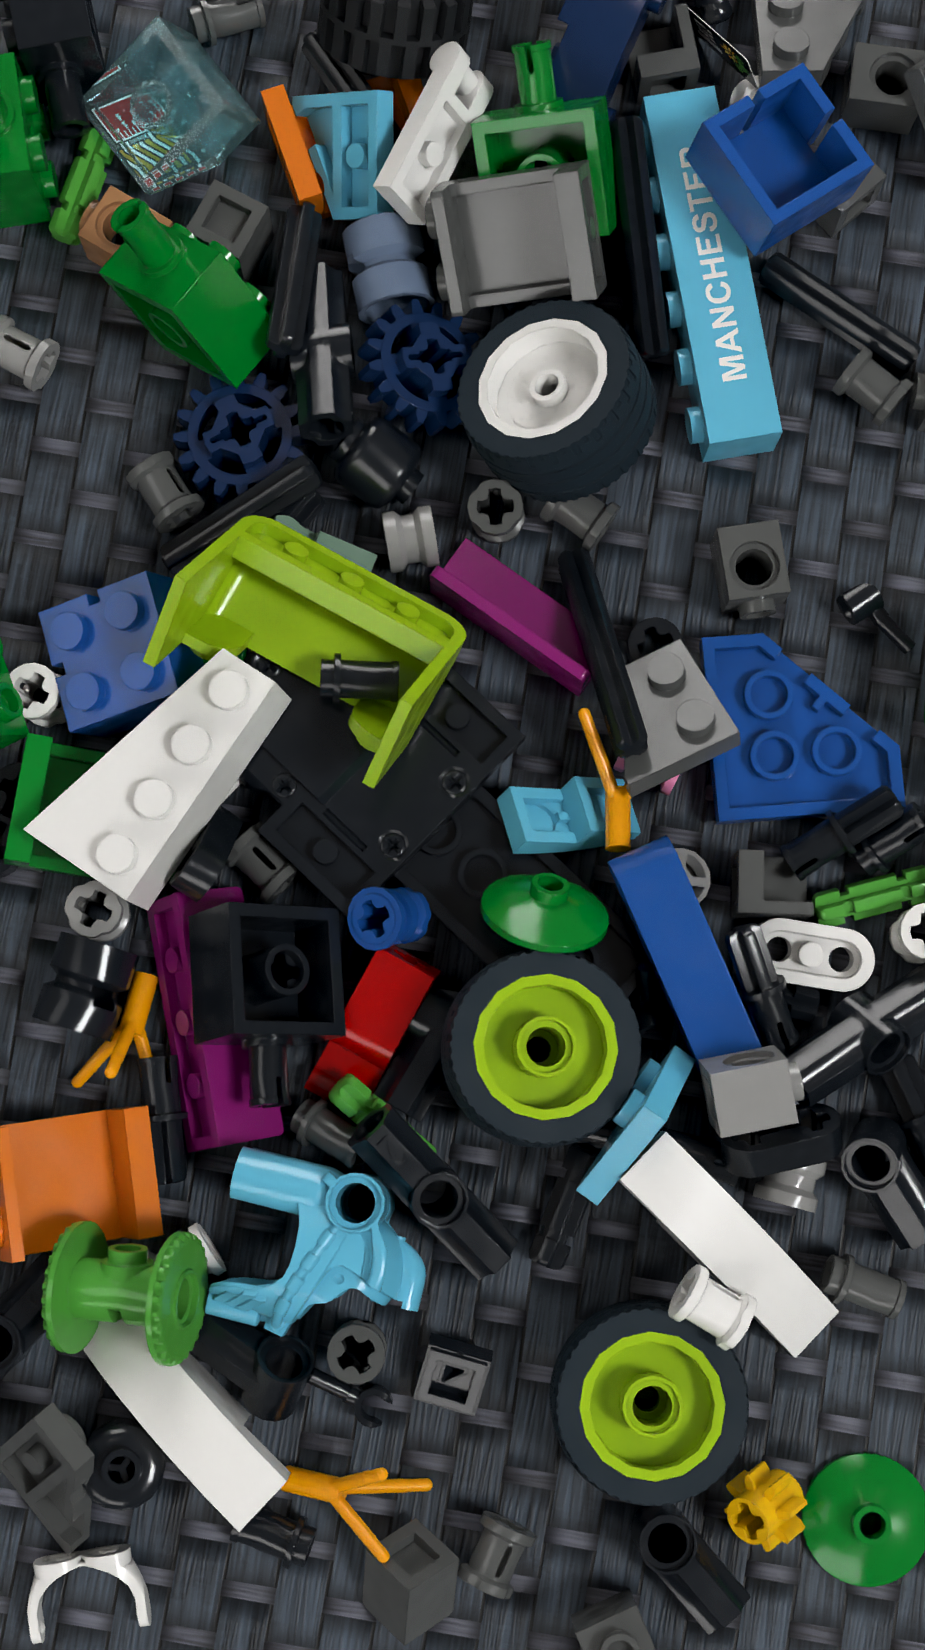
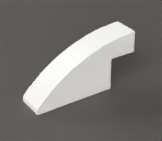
(727, 1242)
(190, 1421)

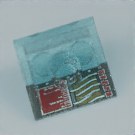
(168, 108)

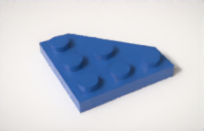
(797, 738)

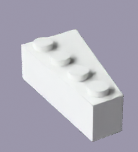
(163, 782)

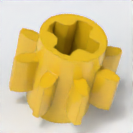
(765, 1506)

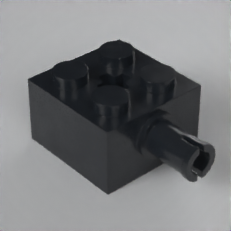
(63, 53)
(267, 984)

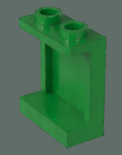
(43, 777)

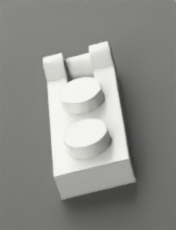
(434, 133)

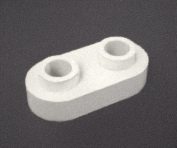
(810, 950)

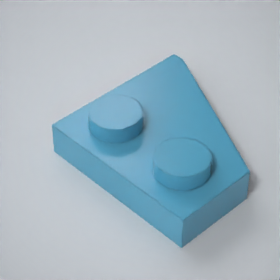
(351, 147)
(637, 1121)

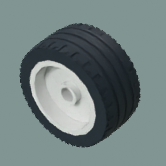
(557, 401)

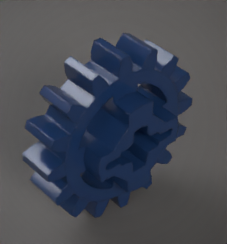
(422, 369)
(219, 448)

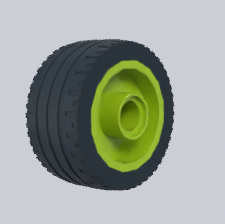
(588, 1038)
(659, 1451)

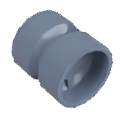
(386, 264)

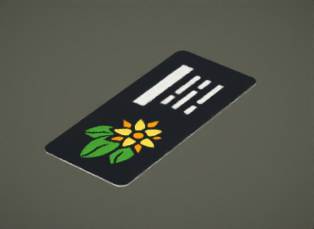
(722, 47)

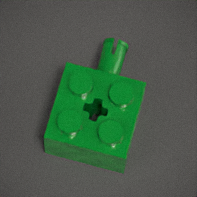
(549, 131)
(25, 172)
(188, 294)

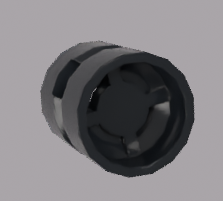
(86, 986)

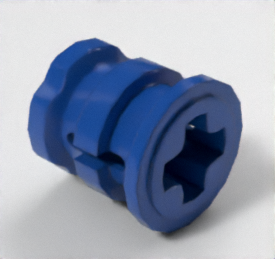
(388, 917)

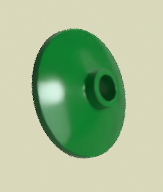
(544, 913)
(839, 1500)

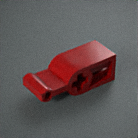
(375, 1020)

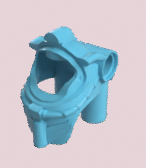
(330, 1248)

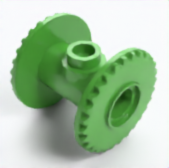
(118, 1282)

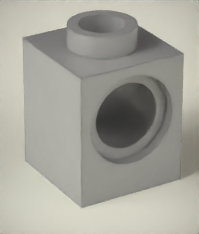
(751, 1090)

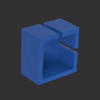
(769, 174)
(103, 653)

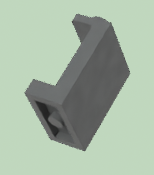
(517, 237)

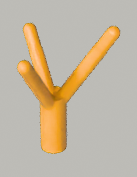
(616, 797)
(131, 1026)
(335, 1490)

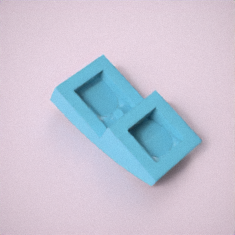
(557, 818)

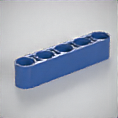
(682, 951)

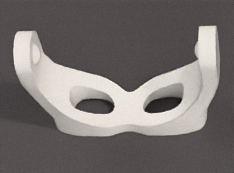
(110, 1559)

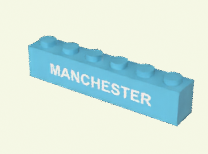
(709, 288)

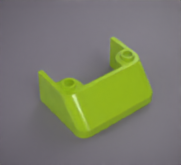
(301, 605)

